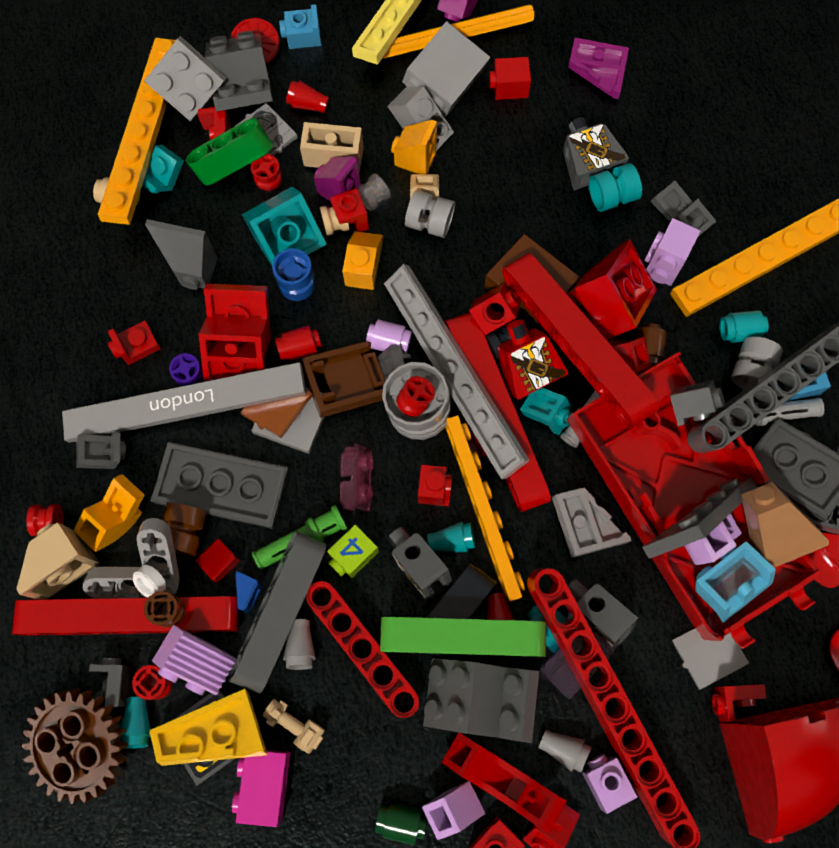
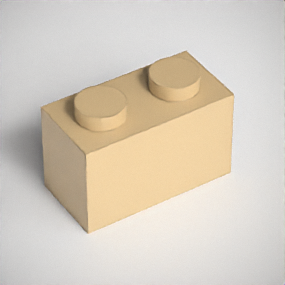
(325, 141)

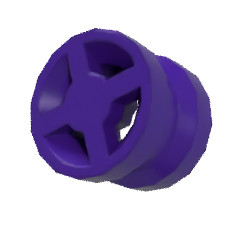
(182, 365)

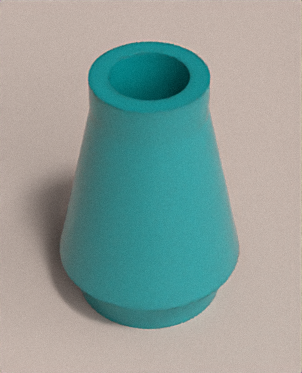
(453, 538)
(136, 723)

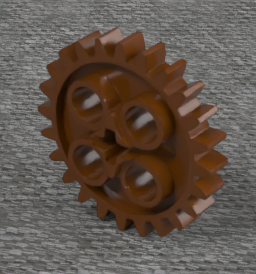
(66, 749)

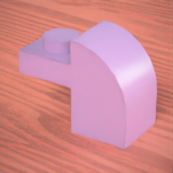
(715, 544)

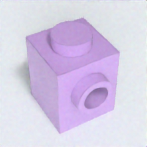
(608, 783)
(460, 810)

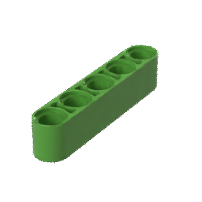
(463, 636)

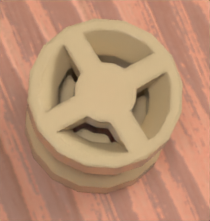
(330, 221)

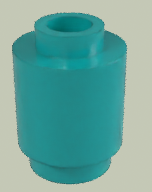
(741, 325)

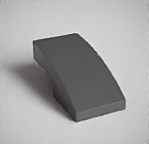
(676, 204)

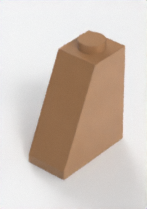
(778, 526)

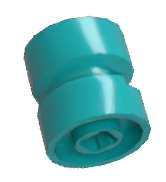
(620, 185)

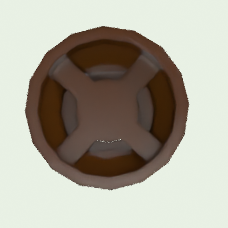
(170, 613)

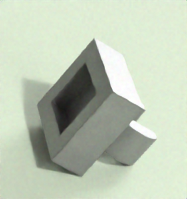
(392, 359)

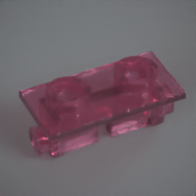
(358, 464)

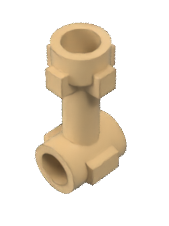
(308, 735)

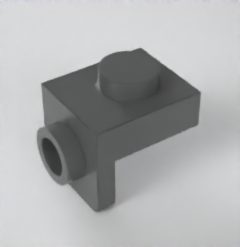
(99, 451)

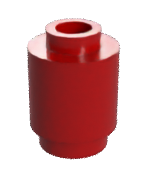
(298, 343)

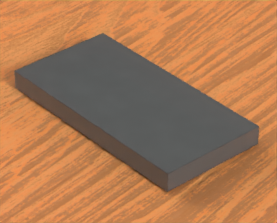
(221, 484)

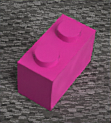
(262, 789)

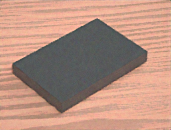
(800, 468)

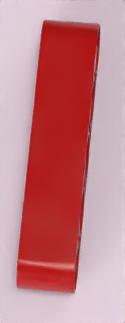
(349, 639)

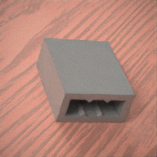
(446, 67)

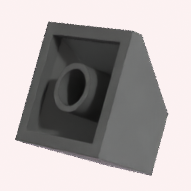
(186, 252)

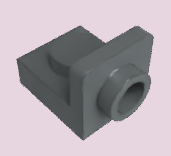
(117, 685)

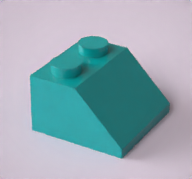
(284, 224)

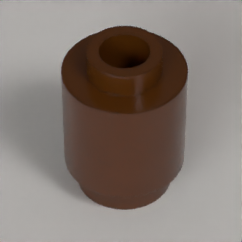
(655, 342)

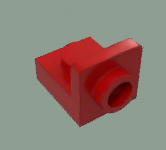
(214, 121)
(350, 209)
(133, 343)
(742, 695)

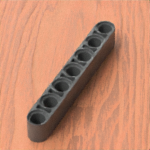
(767, 392)

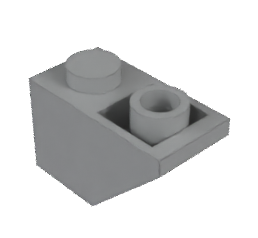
(416, 106)

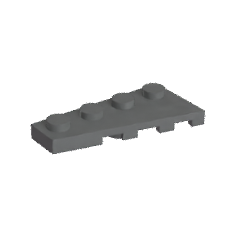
(702, 518)

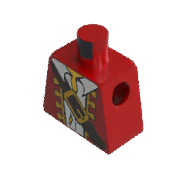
(528, 360)

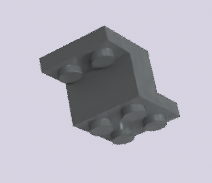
(243, 66)
(481, 699)

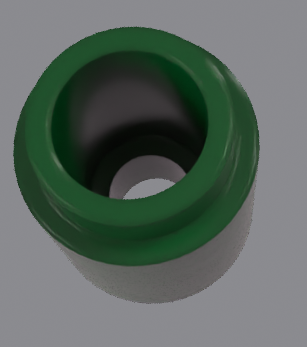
(400, 823)

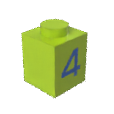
(352, 552)

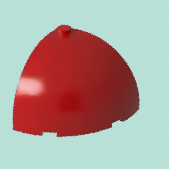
(785, 767)

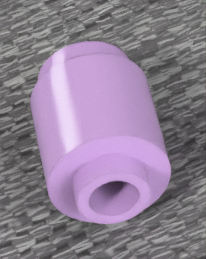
(388, 334)

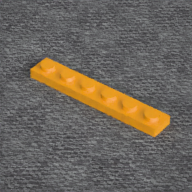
(489, 521)

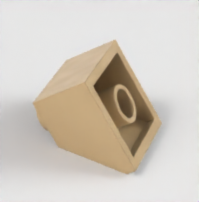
(54, 562)

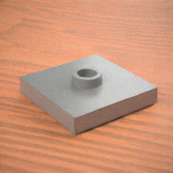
(302, 431)

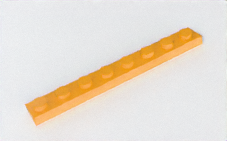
(136, 146)
(757, 259)

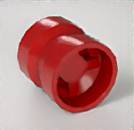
(159, 685)

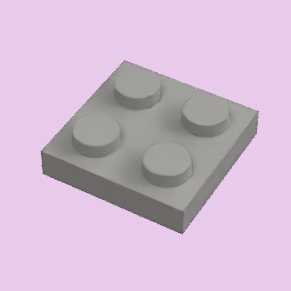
(185, 78)

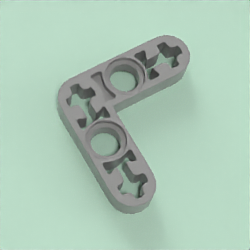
(101, 580)

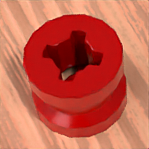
(268, 165)
(413, 389)
(40, 517)

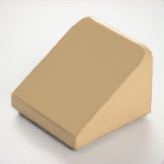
(426, 183)

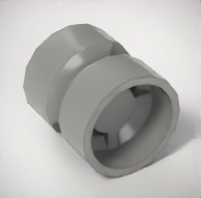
(440, 213)
(755, 359)

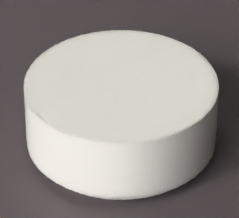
(148, 580)

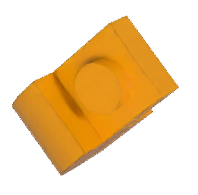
(112, 516)

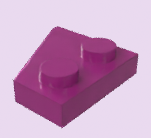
(600, 64)

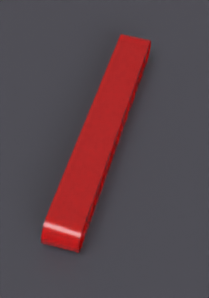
(641, 748)

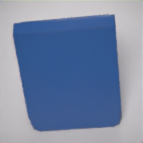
(247, 591)

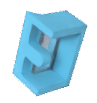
(734, 580)

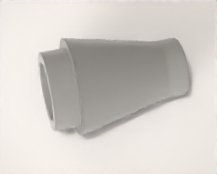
(299, 647)
(566, 749)

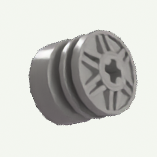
(434, 417)

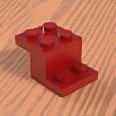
(234, 331)

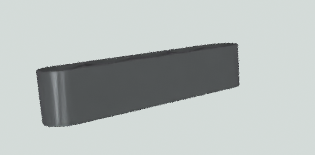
(277, 612)

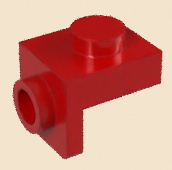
(559, 833)

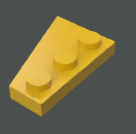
(210, 733)

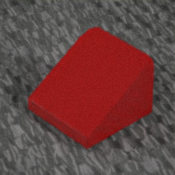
(217, 561)

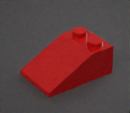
(616, 291)

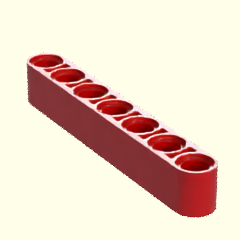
(580, 341)
(527, 483)
(119, 616)

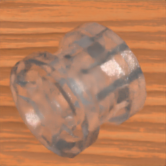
(373, 192)

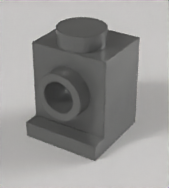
(696, 401)

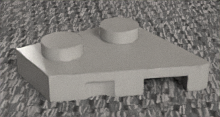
(586, 524)

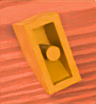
(416, 147)
(362, 260)

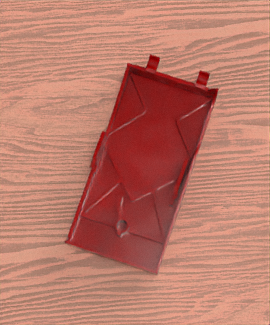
(663, 479)

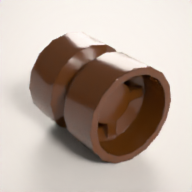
(184, 524)

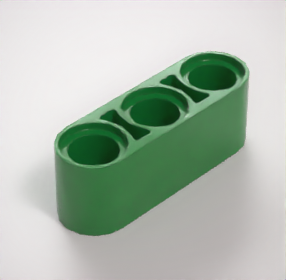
(229, 151)

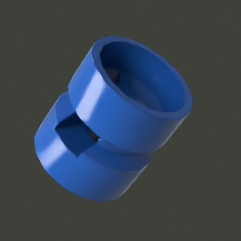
(294, 274)

